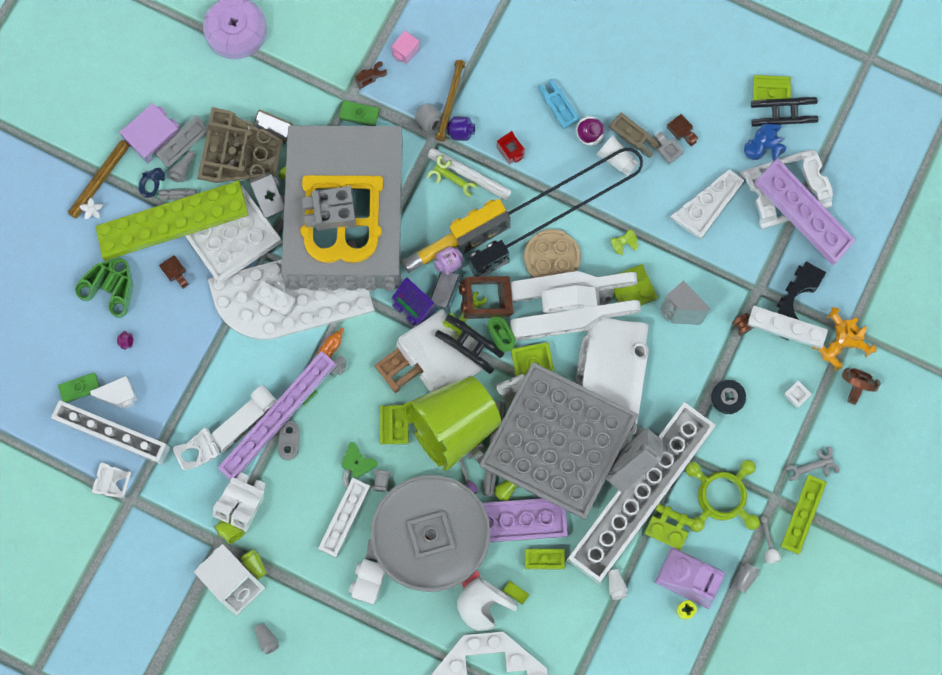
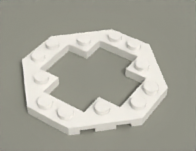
(516, 657)

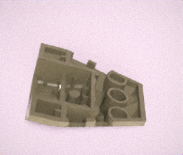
(237, 149)

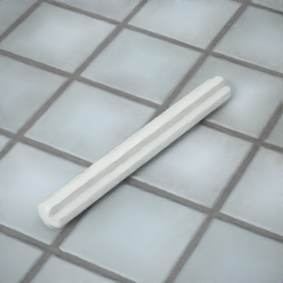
(471, 174)

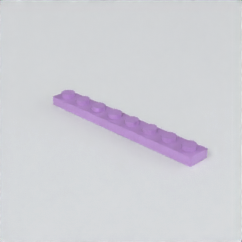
(277, 415)

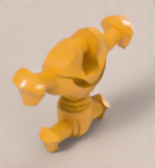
(847, 335)

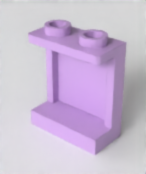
(149, 131)

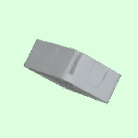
(636, 460)

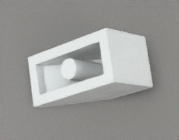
(117, 393)

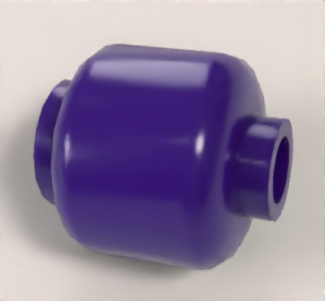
(460, 128)

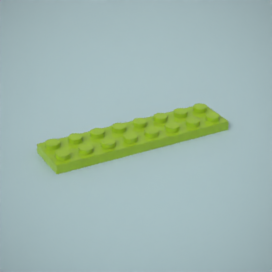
(171, 220)

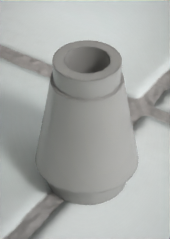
(746, 577)
(266, 640)

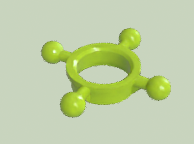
(747, 467)

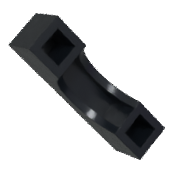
(807, 280)

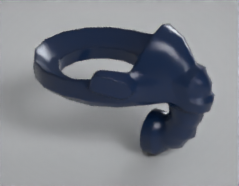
(156, 175)

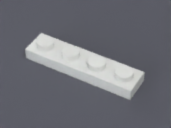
(787, 327)
(344, 517)

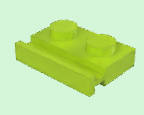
(771, 87)
(393, 425)

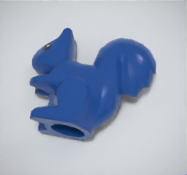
(765, 138)

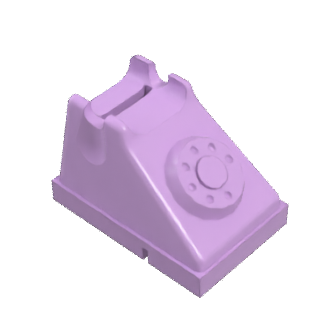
(690, 577)

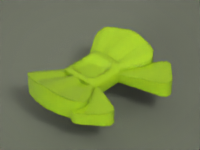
(629, 237)

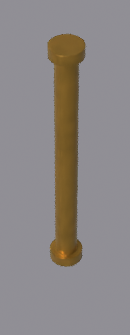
(459, 65)

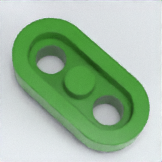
(501, 336)

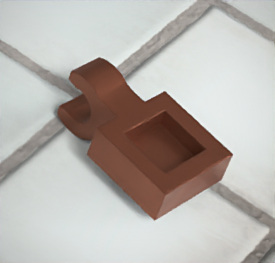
(369, 76)
(682, 128)
(173, 270)

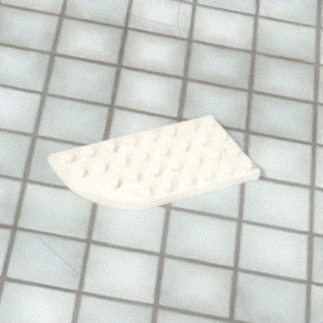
(311, 309)

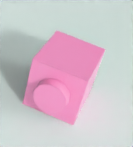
(405, 47)

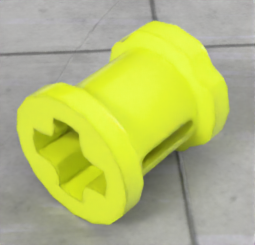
(683, 615)

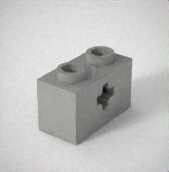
(268, 205)

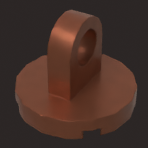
(860, 381)

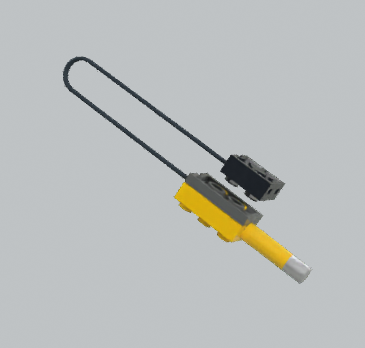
(491, 221)

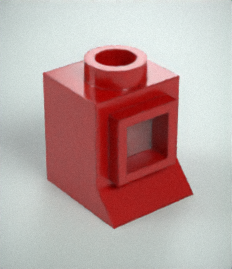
(510, 148)

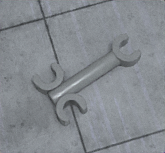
(826, 462)

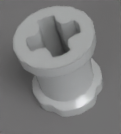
(381, 481)

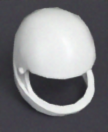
(475, 604)

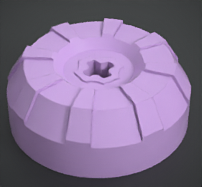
(234, 28)

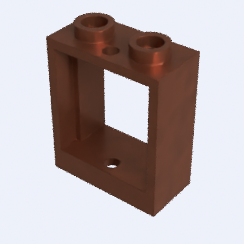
(504, 294)

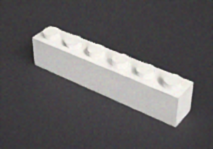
(110, 432)

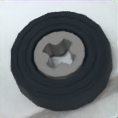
(730, 406)

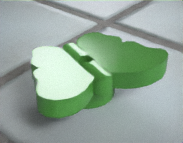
(353, 455)

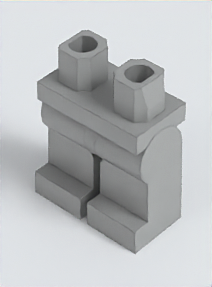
(331, 209)

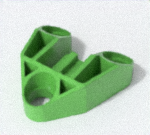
(97, 274)

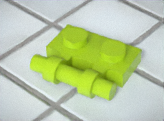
(668, 532)

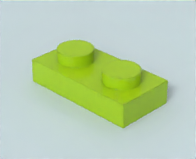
(544, 559)

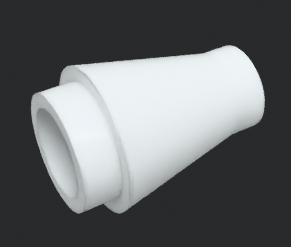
(617, 587)

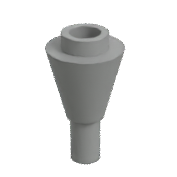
(179, 171)

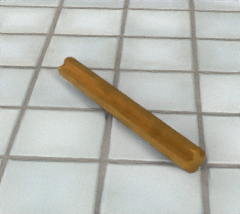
(99, 178)

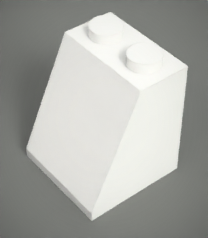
(229, 580)

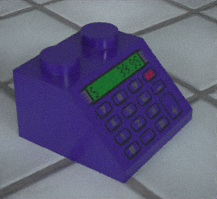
(412, 303)

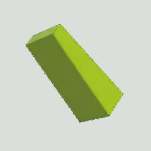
(516, 592)

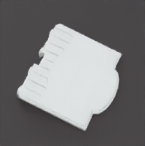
(437, 359)

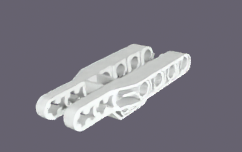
(569, 292)

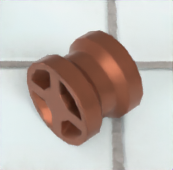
(741, 323)

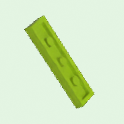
(803, 514)

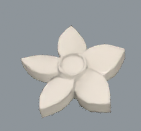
(91, 209)

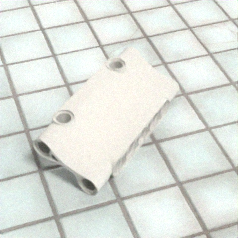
(610, 363)

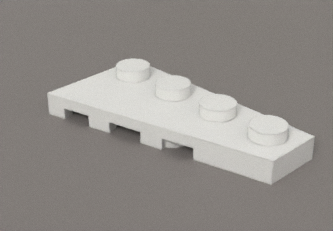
(705, 208)

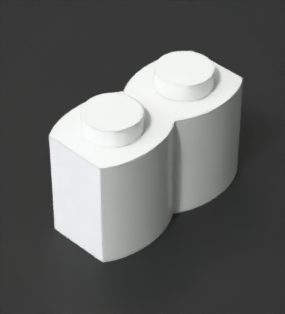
(368, 582)

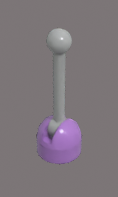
(470, 484)

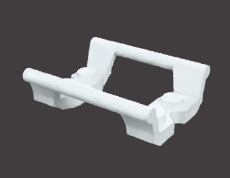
(817, 184)

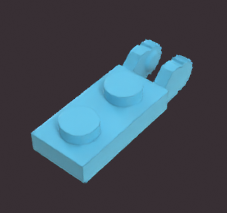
(559, 105)

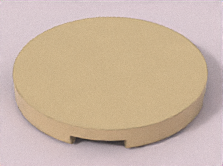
(551, 254)

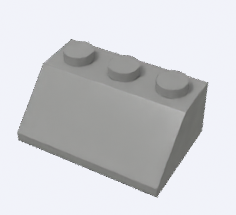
(684, 306)

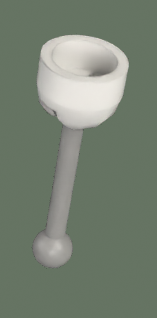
(771, 555)

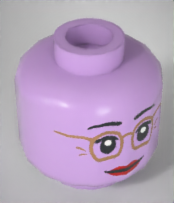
(448, 260)

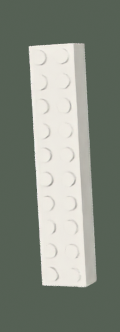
(632, 507)

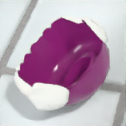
(590, 130)

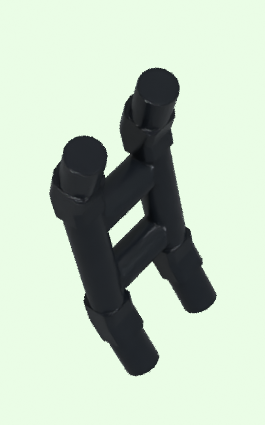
(793, 103)
(458, 344)

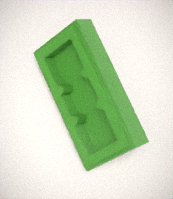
(359, 113)
(78, 387)

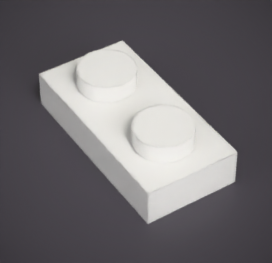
(274, 298)

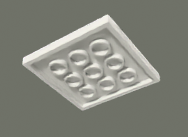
(235, 243)

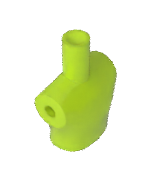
(228, 531)

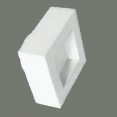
(797, 394)

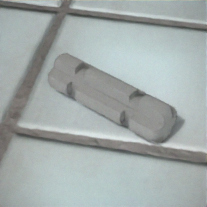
(175, 194)

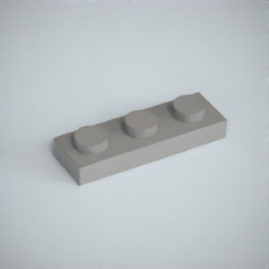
(181, 141)

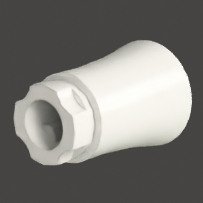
(623, 161)

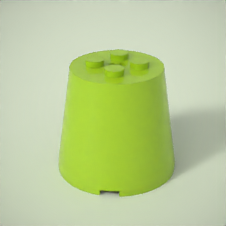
(453, 420)

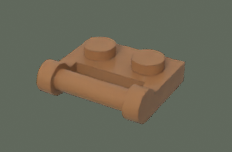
(393, 365)

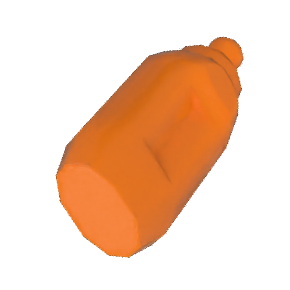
(332, 343)

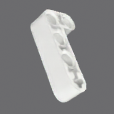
(243, 419)

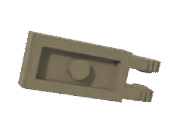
(633, 134)

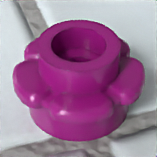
(125, 340)

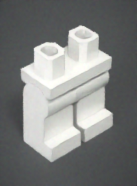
(240, 501)

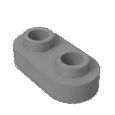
(289, 440)

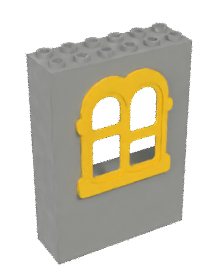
(334, 159)

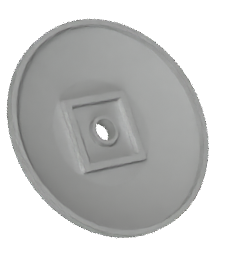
(425, 506)

